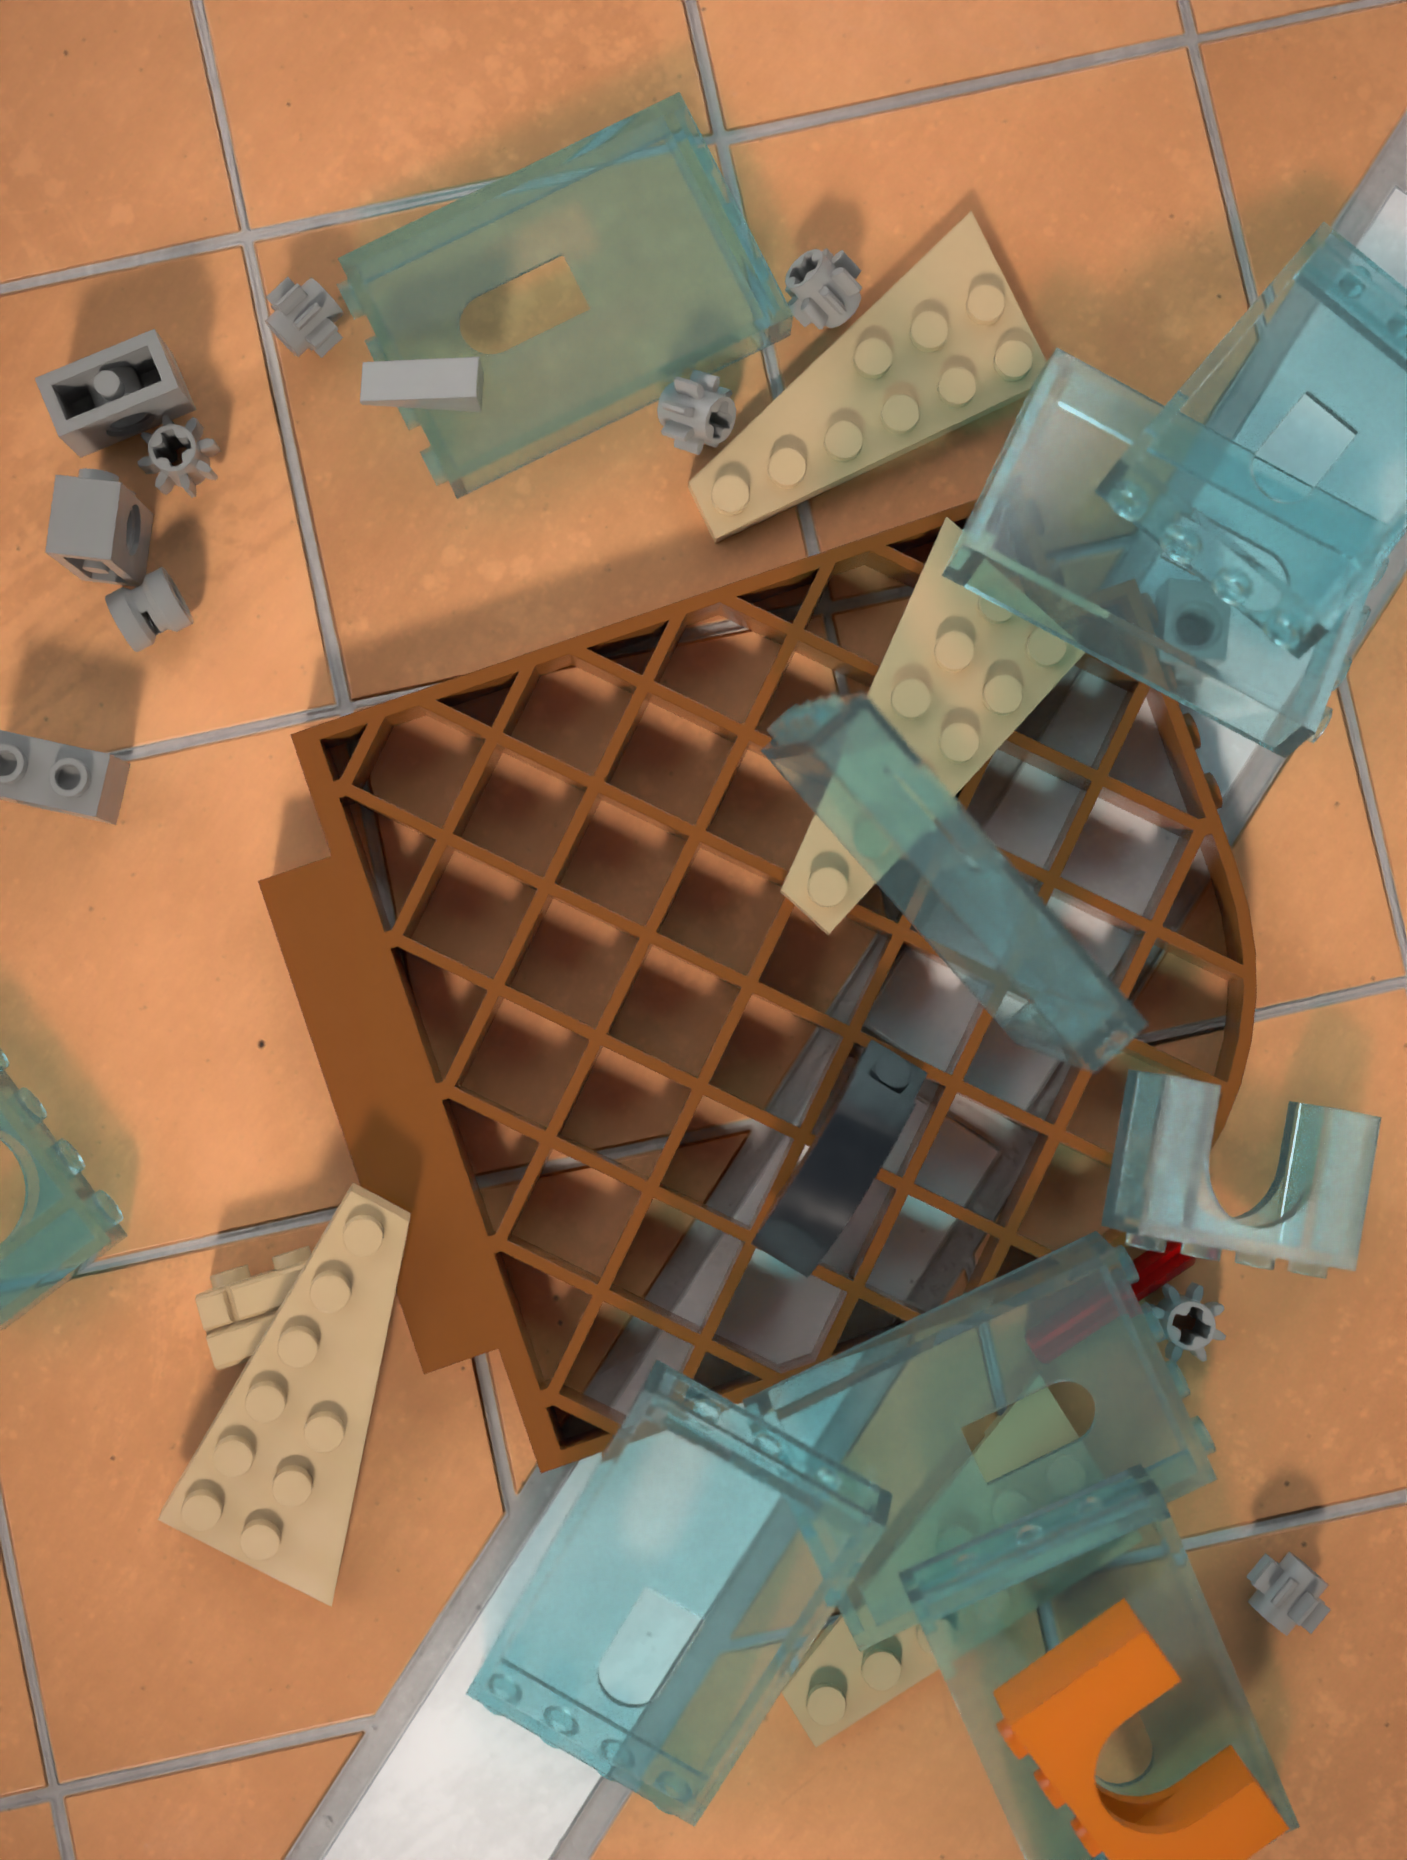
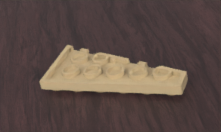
(905, 373)
(955, 692)
(291, 1436)
(839, 1683)

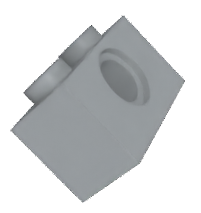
(115, 393)
(99, 528)
(61, 777)

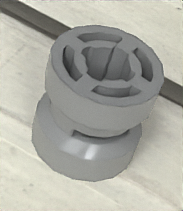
(149, 609)

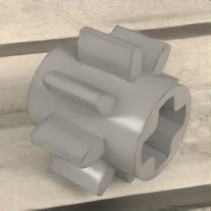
(823, 288)
(304, 317)
(696, 412)
(162, 453)
(1205, 1324)
(1288, 1593)

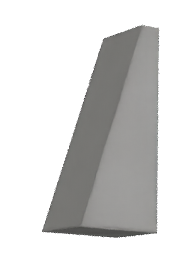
(424, 384)

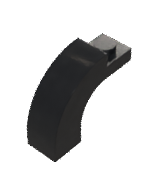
(841, 1160)

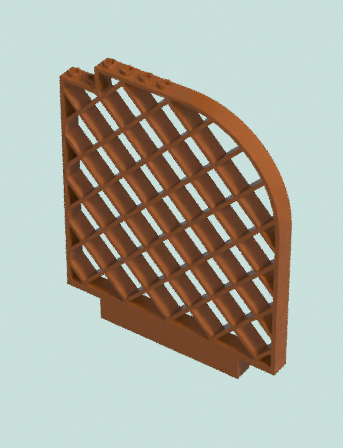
(399, 1106)

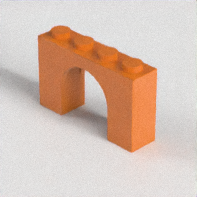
(1070, 1706)

